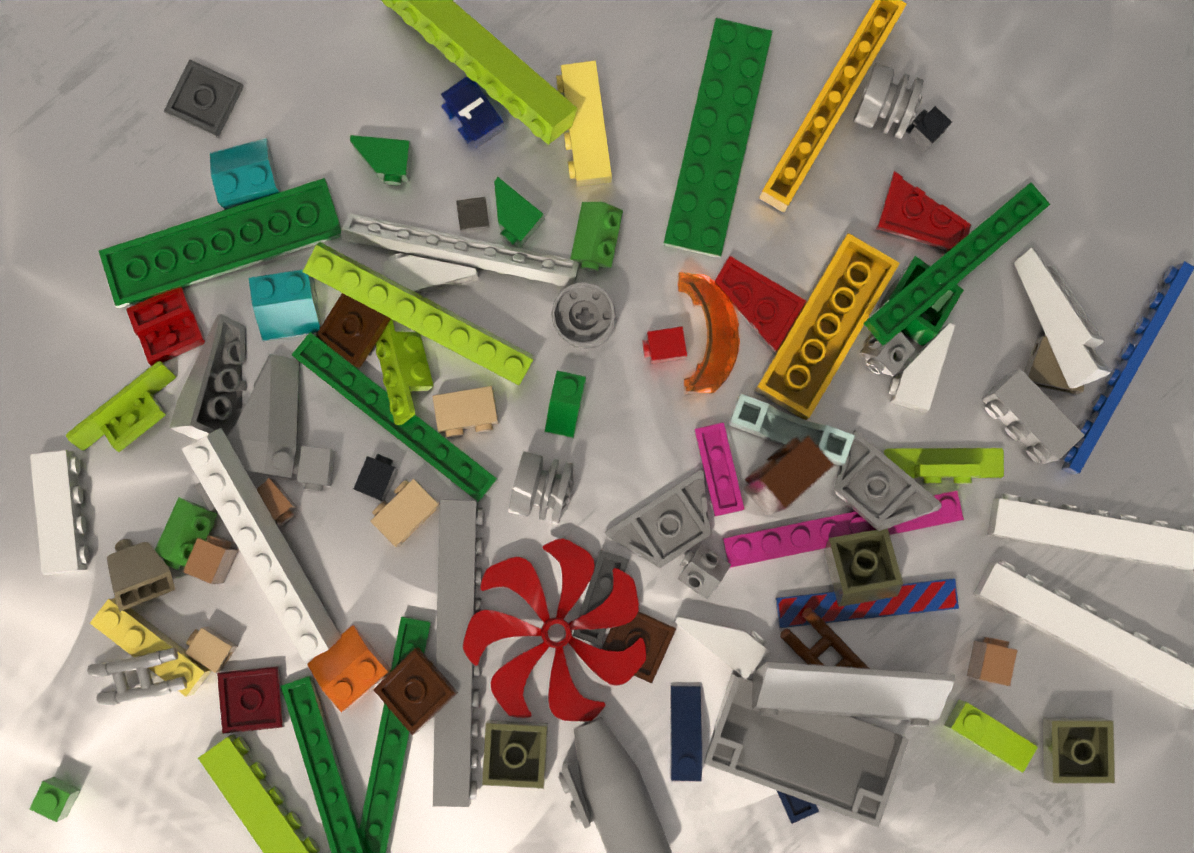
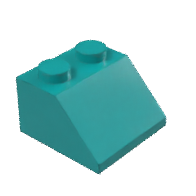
(243, 173)
(285, 304)

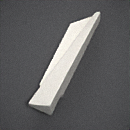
(1063, 321)

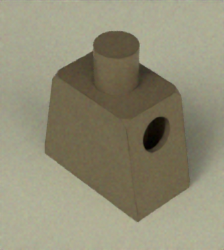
(1045, 370)
(137, 574)

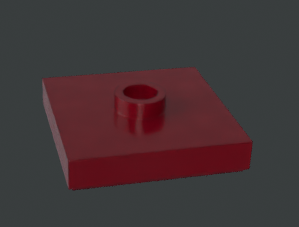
(250, 699)

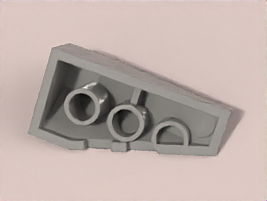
(215, 384)
(268, 421)

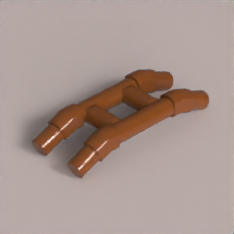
(828, 639)

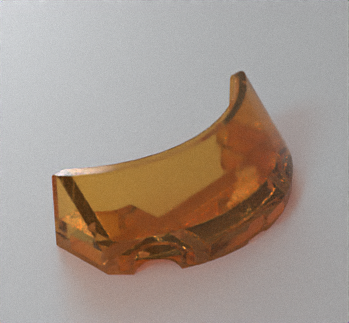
(722, 333)

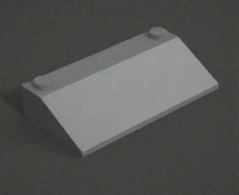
(850, 692)
(807, 755)

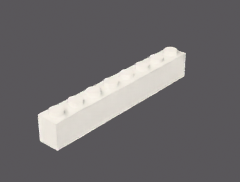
(1092, 532)
(262, 544)
(1088, 633)

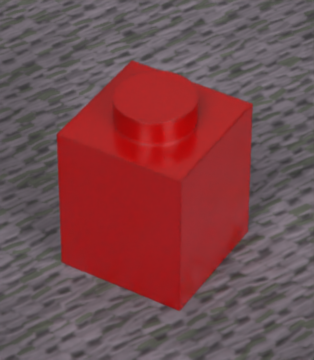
(665, 345)

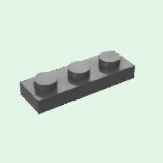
(598, 591)

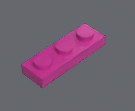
(719, 469)

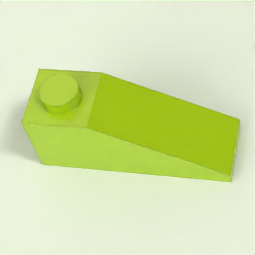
(991, 735)

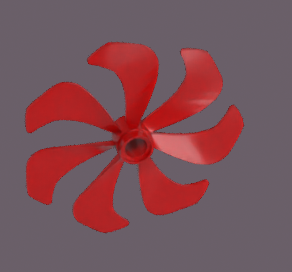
(615, 611)

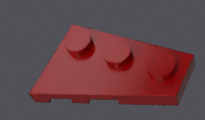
(918, 217)
(760, 301)

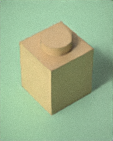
(210, 648)

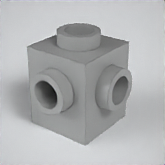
(887, 358)
(703, 571)

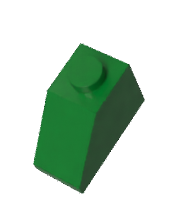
(386, 157)
(515, 214)
(565, 404)

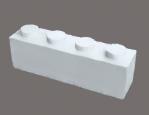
(59, 512)

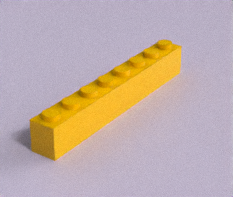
(831, 103)

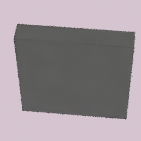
(203, 98)

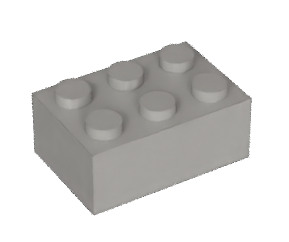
(1031, 418)

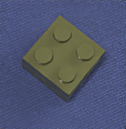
(863, 567)
(1078, 750)
(515, 754)

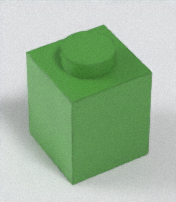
(55, 799)

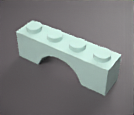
(777, 426)

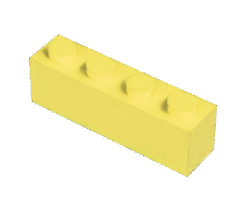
(588, 133)
(141, 637)

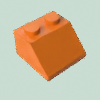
(348, 669)

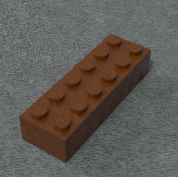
(787, 475)

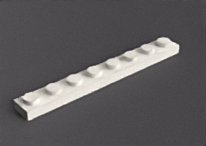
(459, 250)

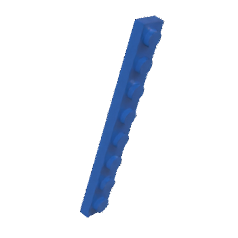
(1132, 356)

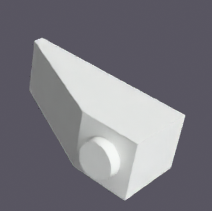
(425, 274)
(919, 379)
(731, 645)

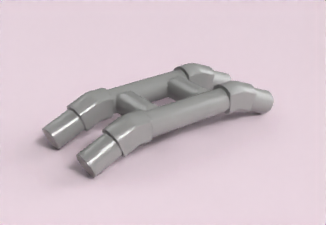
(142, 666)

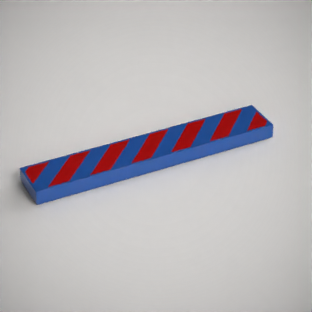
(912, 599)

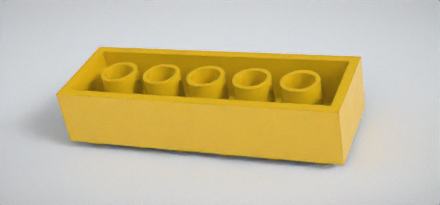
(827, 327)

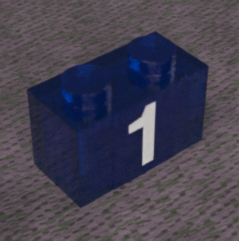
(472, 112)

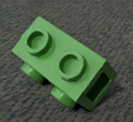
(596, 235)
(182, 529)

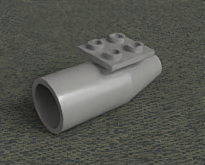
(611, 793)

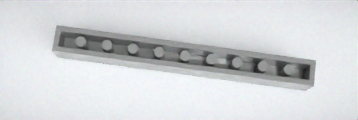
(455, 607)

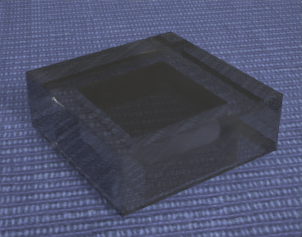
(472, 214)

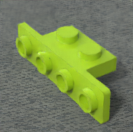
(403, 369)
(126, 413)
(954, 463)

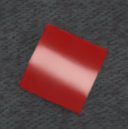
(166, 326)

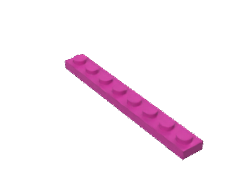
(815, 533)

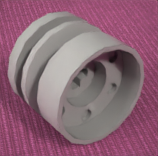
(888, 101)
(572, 303)
(541, 488)

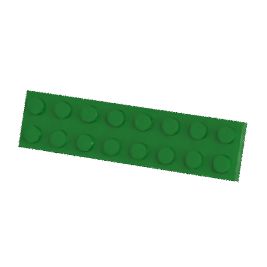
(717, 138)
(221, 243)

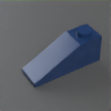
(685, 733)

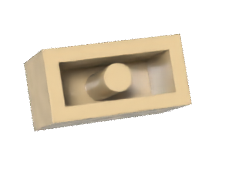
(466, 410)
(404, 512)

